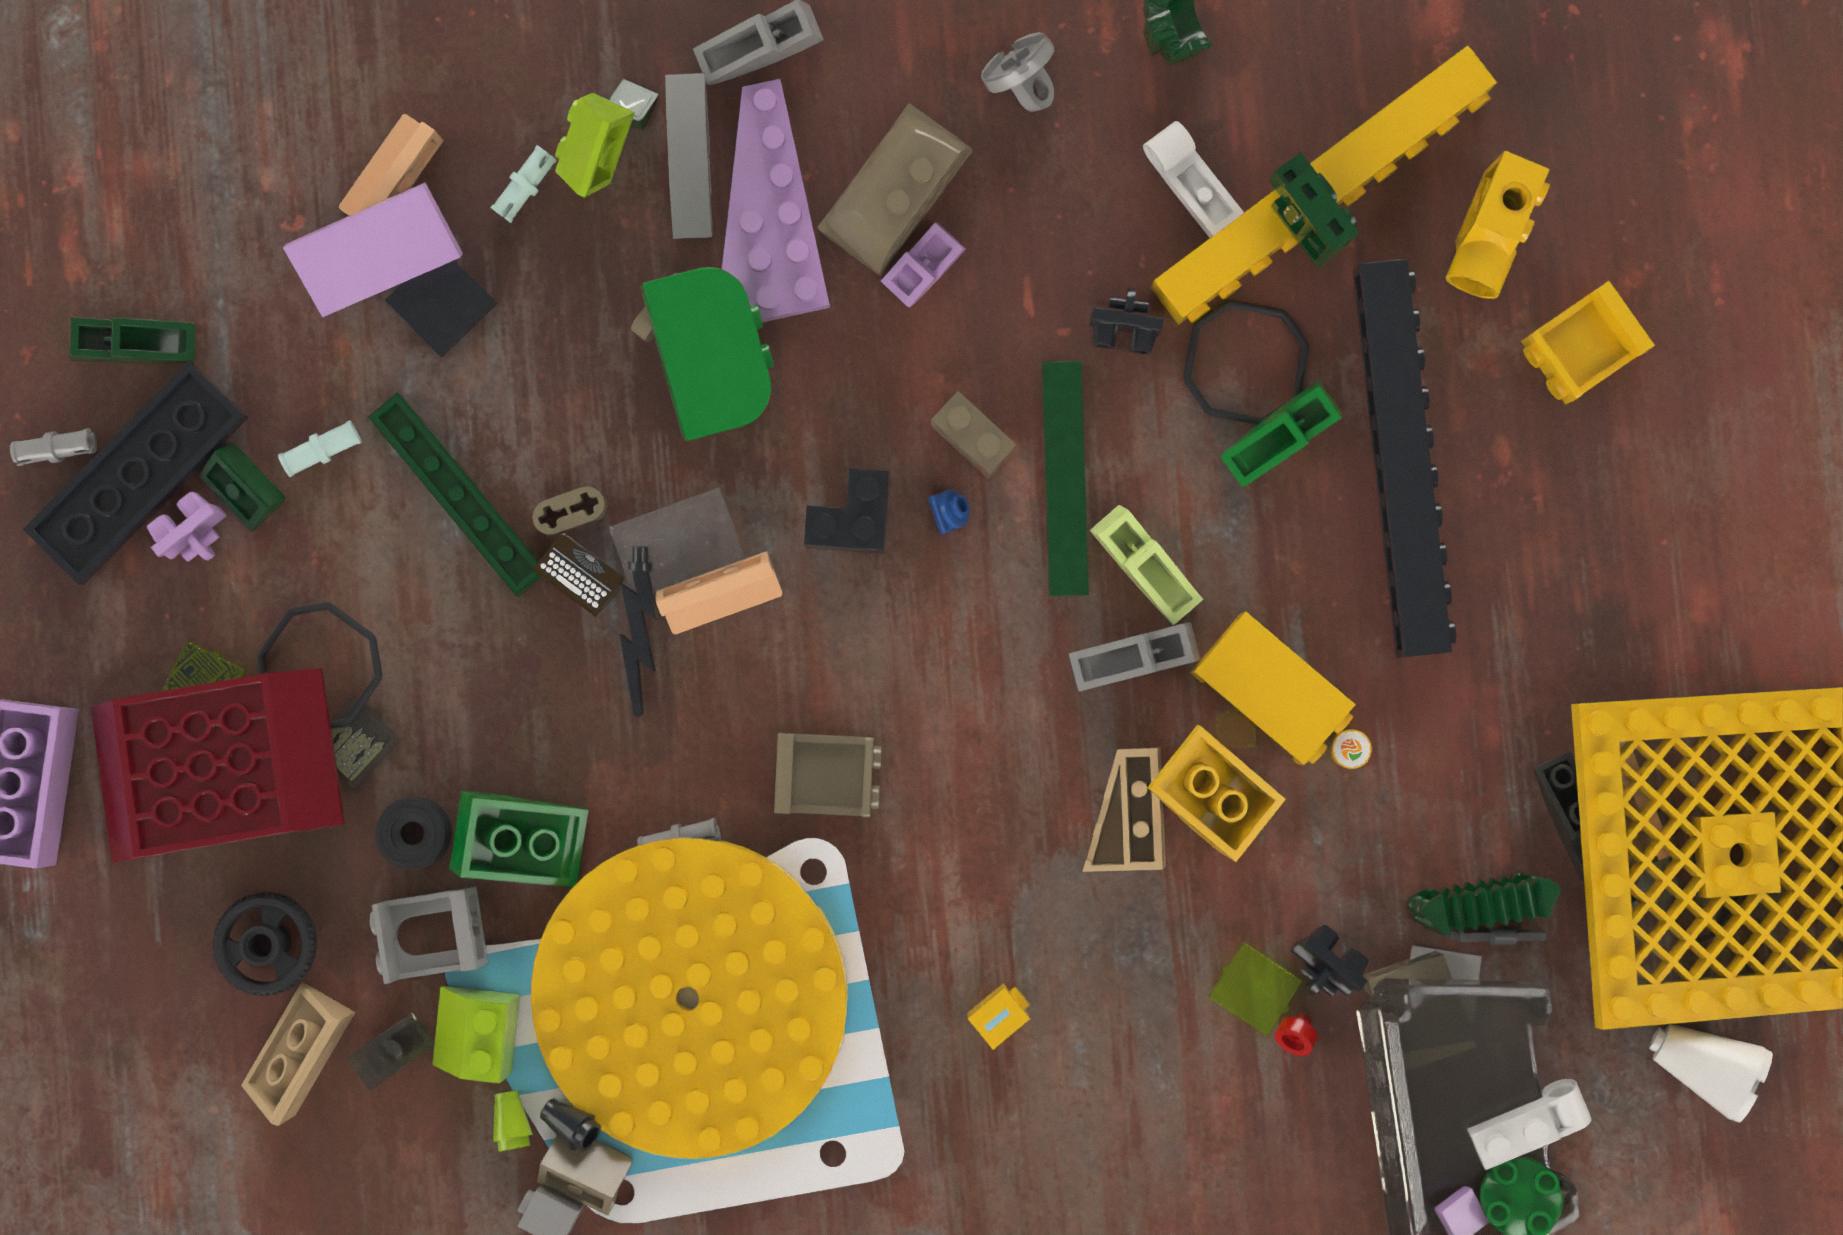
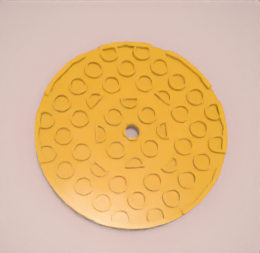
(764, 982)

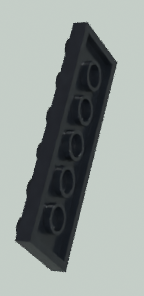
(135, 473)

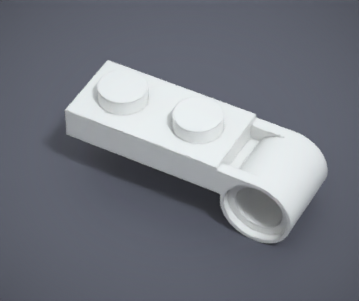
(1191, 179)
(1531, 1125)

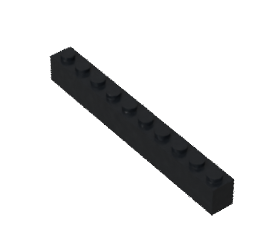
(1403, 458)

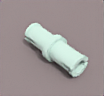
(523, 183)
(319, 448)

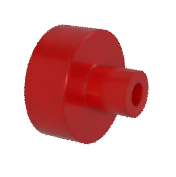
(1296, 1035)

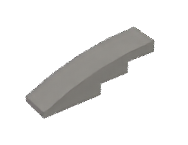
(688, 155)

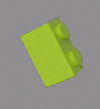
(592, 143)
(476, 1033)

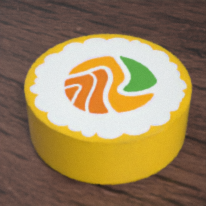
(1350, 749)

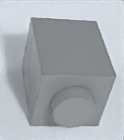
(548, 1212)

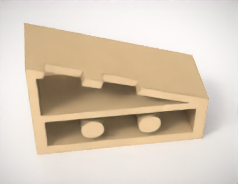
(1131, 816)

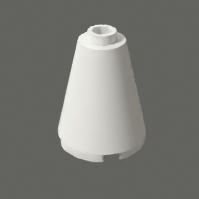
(1713, 1067)

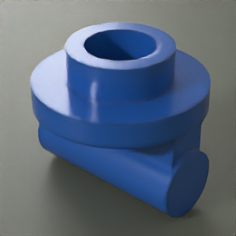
(949, 510)

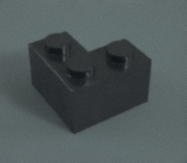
(860, 524)

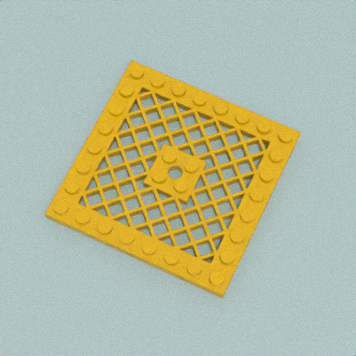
(1610, 882)

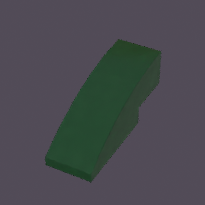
(131, 341)

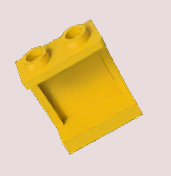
(1586, 343)

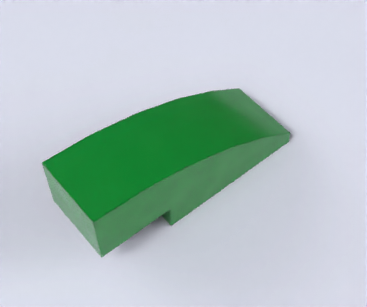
(1281, 434)

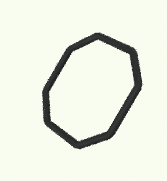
(1252, 308)
(352, 623)

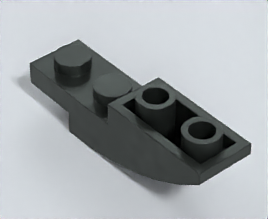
(1559, 790)

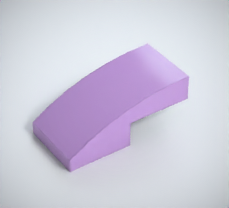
(923, 265)

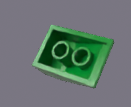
(517, 840)

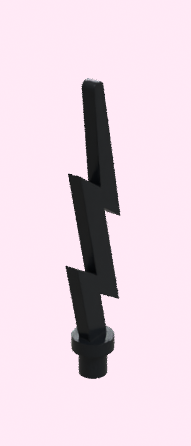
(635, 604)

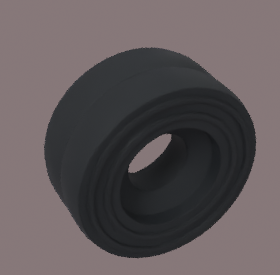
(391, 837)

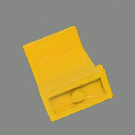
(1274, 689)

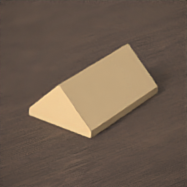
(296, 1053)

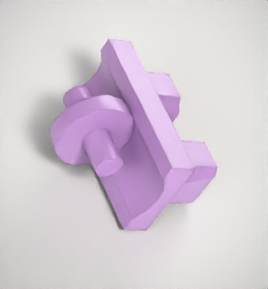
(174, 539)

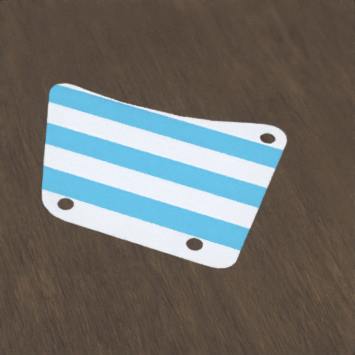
(850, 1107)

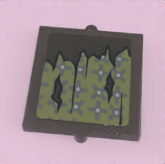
(361, 744)

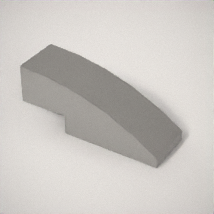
(758, 42)
(1134, 656)

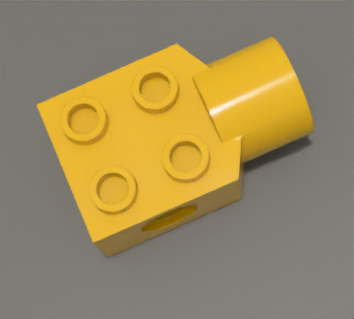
(1496, 224)

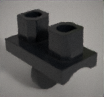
(1108, 322)
(1325, 968)

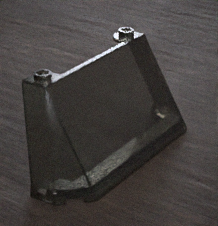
(1438, 1064)

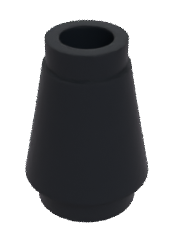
(571, 1124)

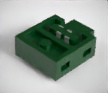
(1311, 211)

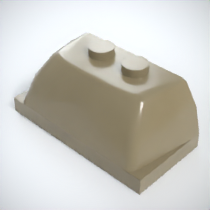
(894, 189)

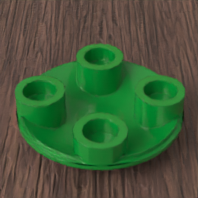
(1521, 1197)

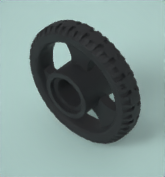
(289, 969)

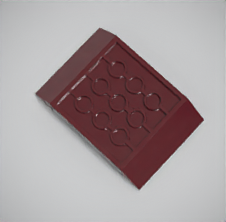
(217, 763)

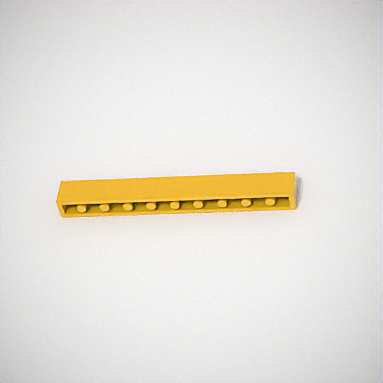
(1347, 166)

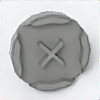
(1021, 70)

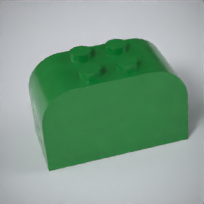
(709, 350)

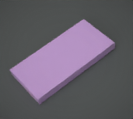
(373, 250)

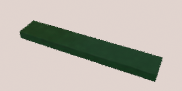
(1065, 478)
(456, 493)

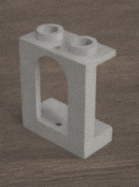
(397, 964)

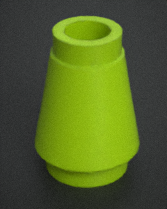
(510, 1122)

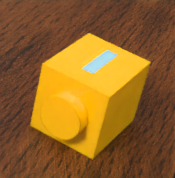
(999, 1015)

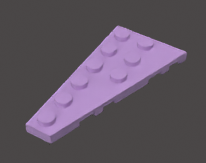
(769, 220)

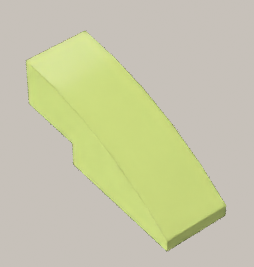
(1146, 564)

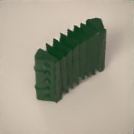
(1485, 903)

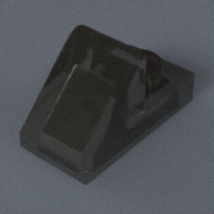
(391, 1051)

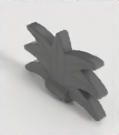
(1497, 936)

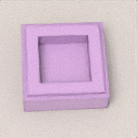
(1461, 1213)

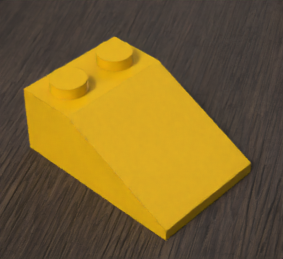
(1216, 794)

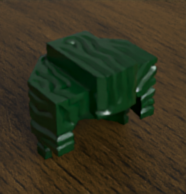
(1173, 30)

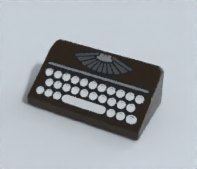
(579, 574)

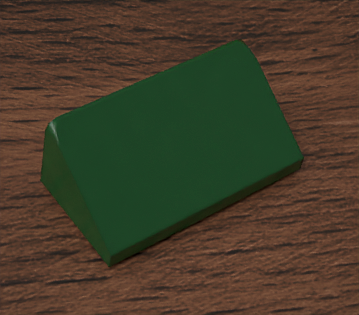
(241, 486)

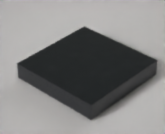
(442, 305)

